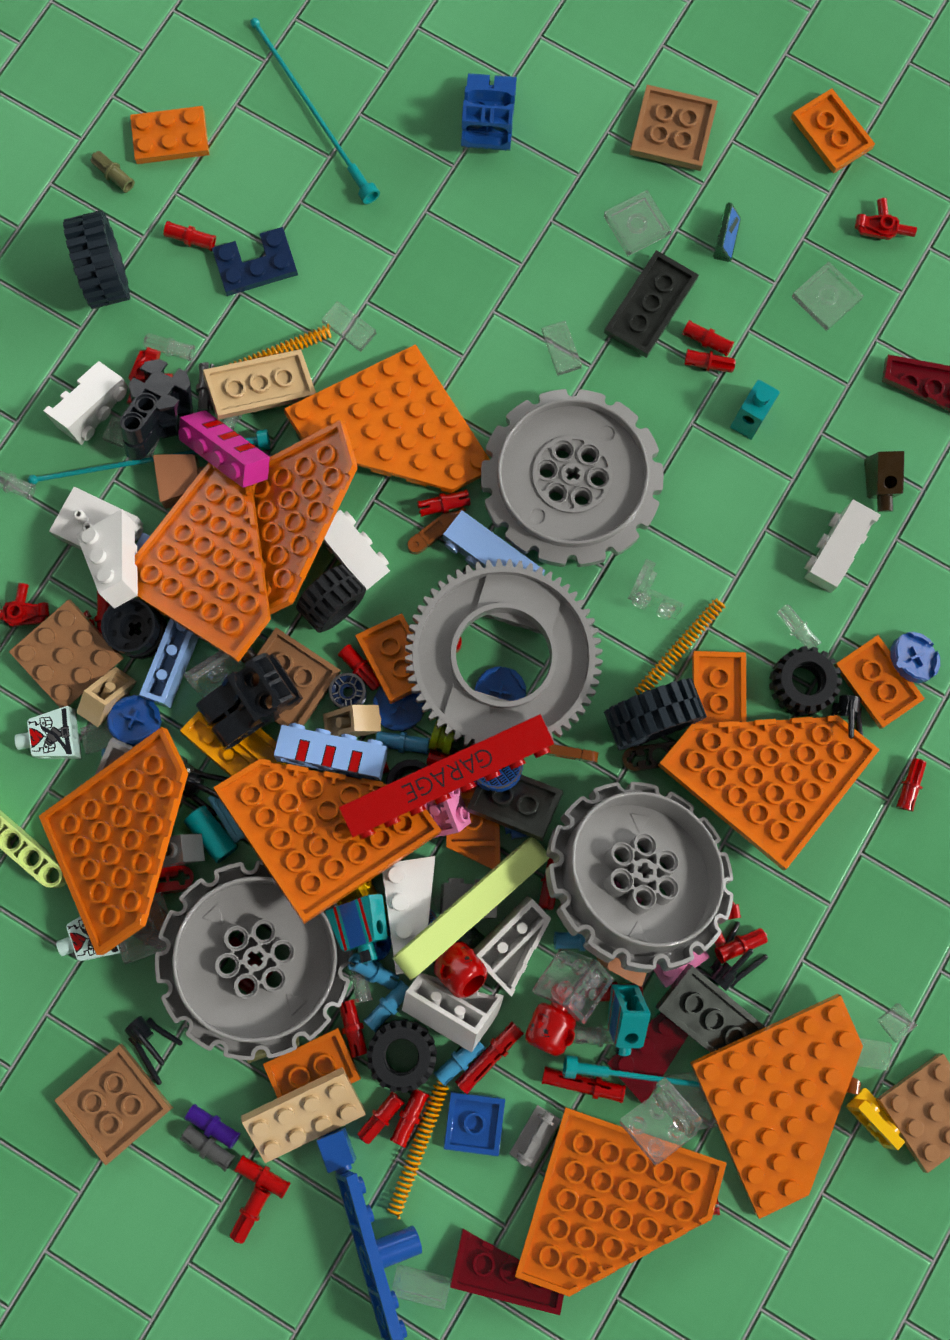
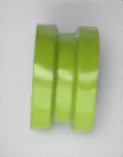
(441, 741)

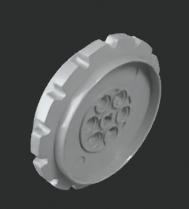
(563, 527)
(610, 917)
(211, 999)

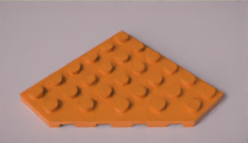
(397, 423)
(299, 506)
(208, 564)
(770, 776)
(302, 836)
(116, 837)
(781, 1098)
(610, 1204)

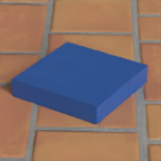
(474, 1123)

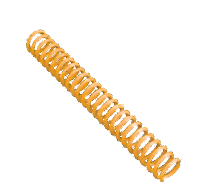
(290, 345)
(682, 644)
(442, 1089)

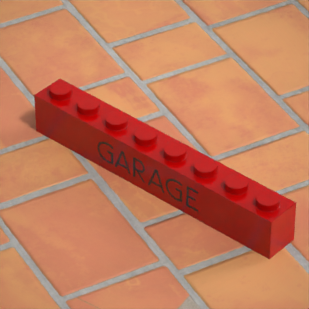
(447, 775)

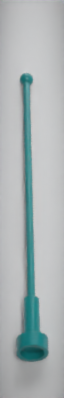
(368, 191)
(261, 440)
(572, 1067)

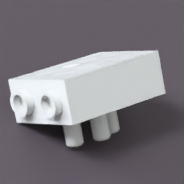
(81, 512)

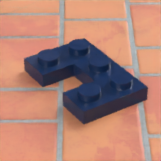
(273, 267)

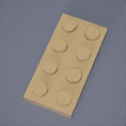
(258, 384)
(303, 1115)

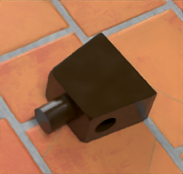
(884, 478)

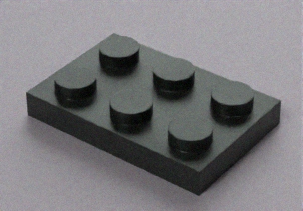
(523, 808)

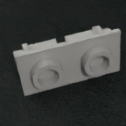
(534, 1137)

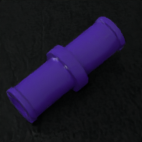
(212, 1126)

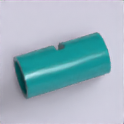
(215, 838)

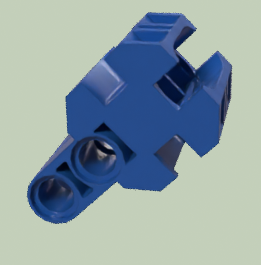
(488, 112)

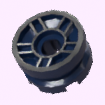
(350, 681)

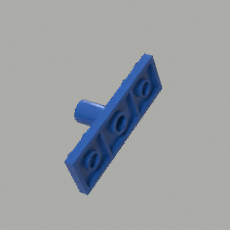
(377, 1254)

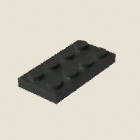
(651, 304)
(706, 1011)

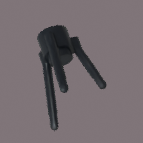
(850, 710)
(195, 784)
(728, 976)
(139, 1034)

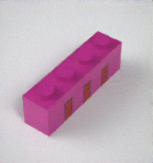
(224, 448)

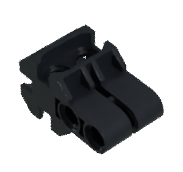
(154, 408)
(242, 707)

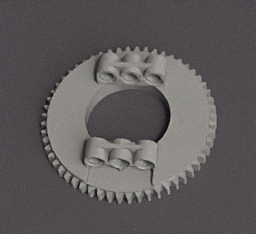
(520, 600)

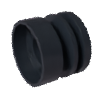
(120, 629)

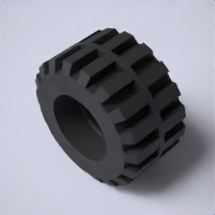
(331, 598)
(819, 666)
(395, 1079)

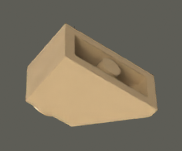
(103, 694)
(353, 720)

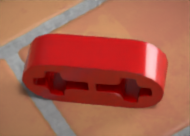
(173, 886)

